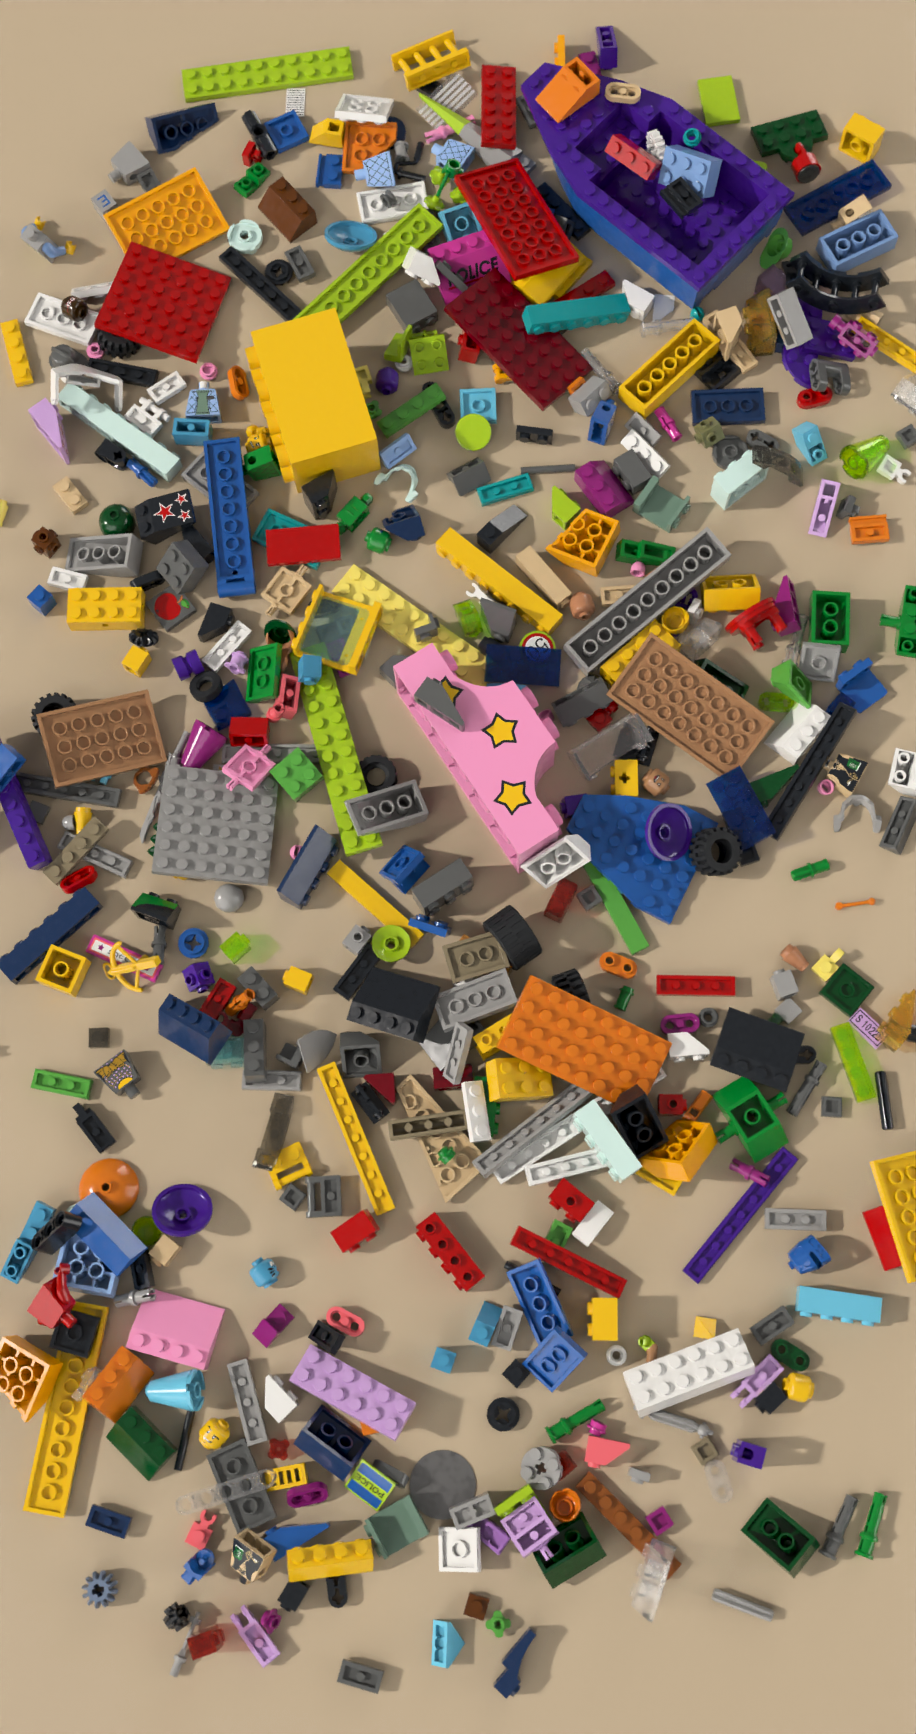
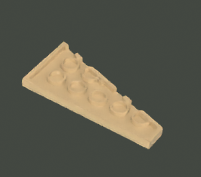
(460, 1169)

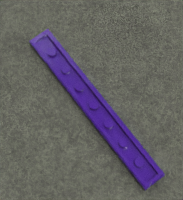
(739, 1216)

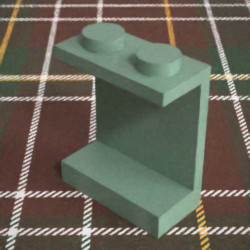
(660, 506)
(396, 1526)

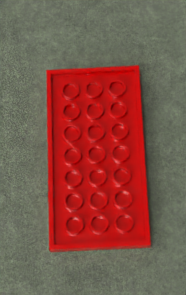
(516, 219)

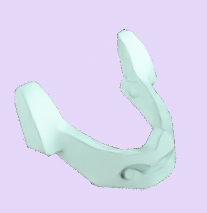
(412, 495)

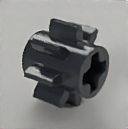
(176, 1616)

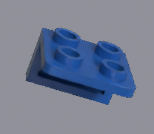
(861, 685)

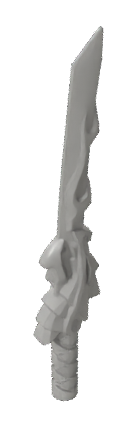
(174, 760)

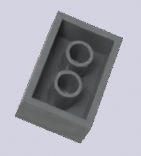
(443, 887)

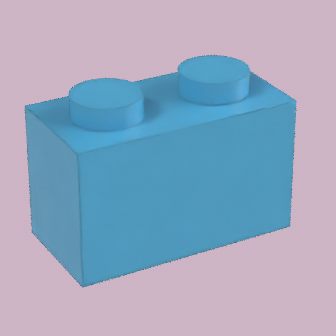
(192, 431)

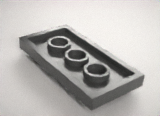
(234, 1462)

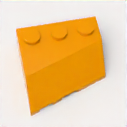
(586, 542)
(683, 1153)
(26, 1375)

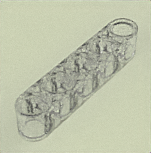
(216, 1491)

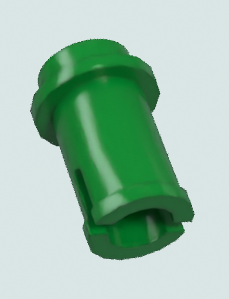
(624, 998)

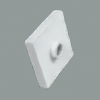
(459, 1549)

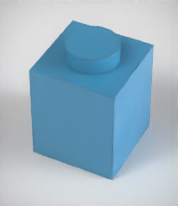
(309, 669)
(443, 1360)

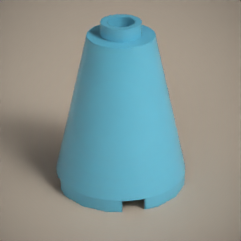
(178, 1390)

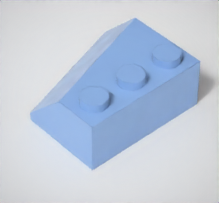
(87, 1271)

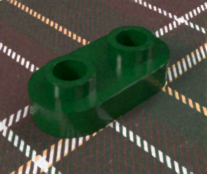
(790, 1355)

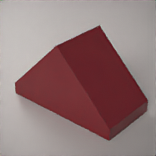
(383, 1084)

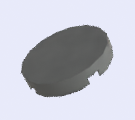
(728, 450)

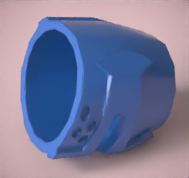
(808, 1255)

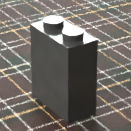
(412, 306)

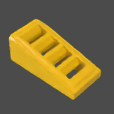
(302, 1473)

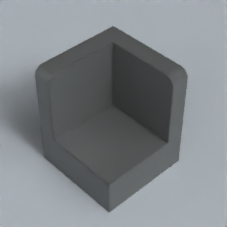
(290, 1056)

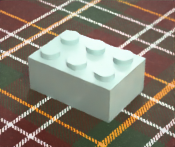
(736, 480)

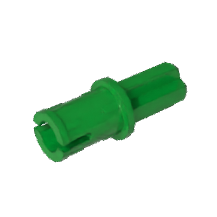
(810, 870)

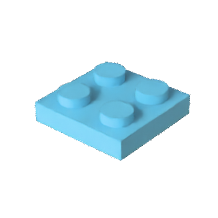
(479, 401)

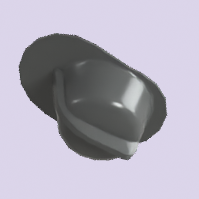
(64, 355)

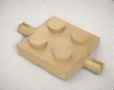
(286, 590)

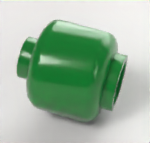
(378, 540)

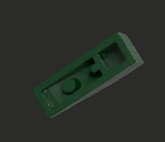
(769, 786)

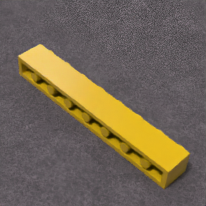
(498, 582)

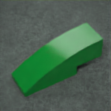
(643, 551)

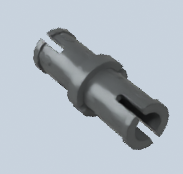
(159, 944)

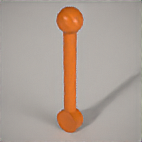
(839, 905)

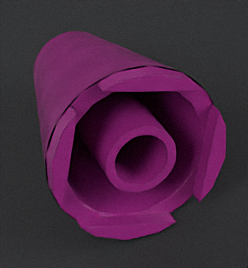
(201, 745)

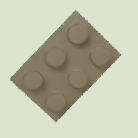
(474, 957)

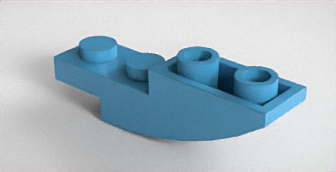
(22, 1252)

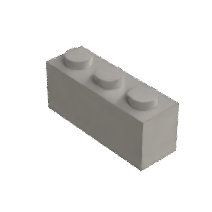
(790, 318)

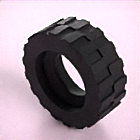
(382, 763)

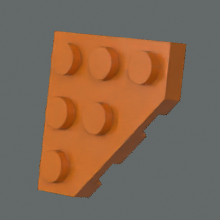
(365, 141)

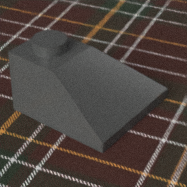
(498, 619)
(359, 1055)

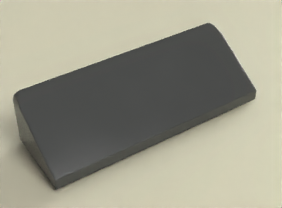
(899, 825)

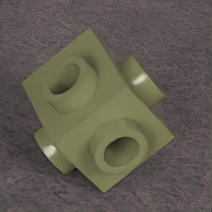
(708, 432)

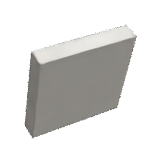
(819, 661)

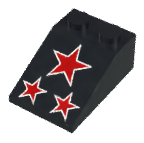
(164, 516)

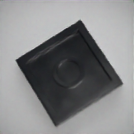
(77, 1339)

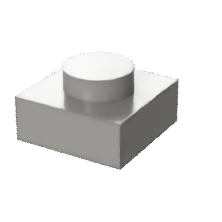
(638, 1475)

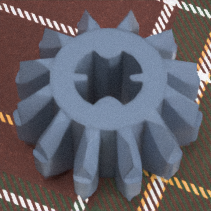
(96, 1596)

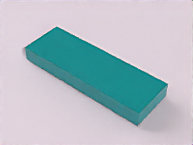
(505, 489)

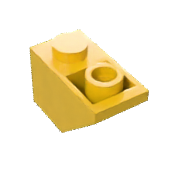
(328, 133)

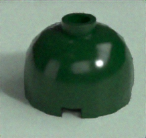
(116, 520)

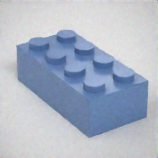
(857, 242)

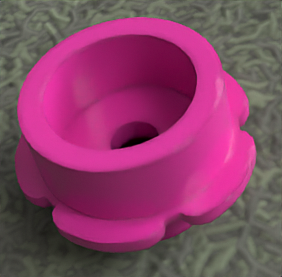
(597, 1427)

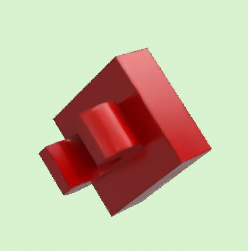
(251, 154)

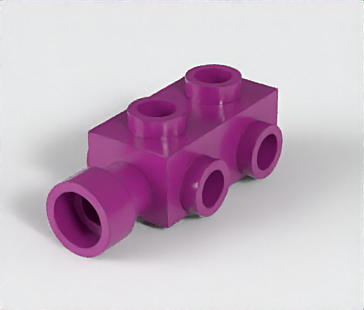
(855, 341)

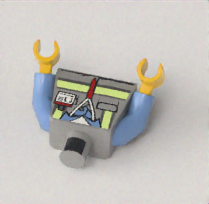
(43, 244)

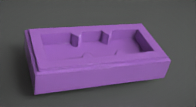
(492, 1535)

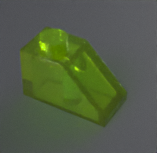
(468, 618)

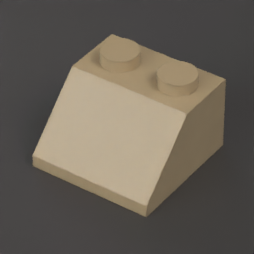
(728, 328)

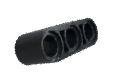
(56, 1232)

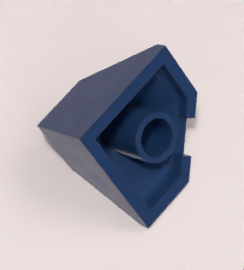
(405, 523)

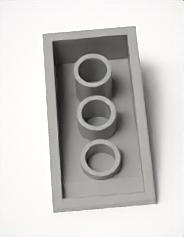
(105, 555)
(387, 809)

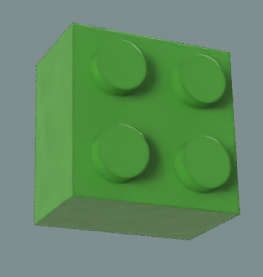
(297, 774)

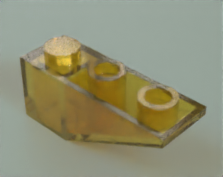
(899, 1025)

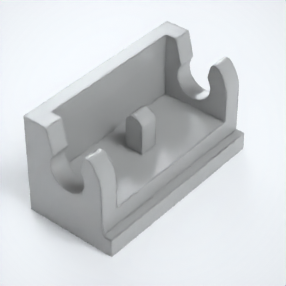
(472, 1510)

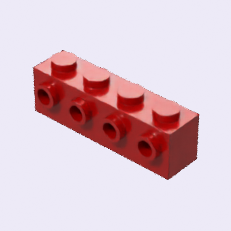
(450, 1251)

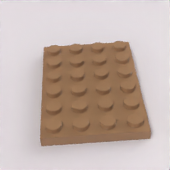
(101, 738)

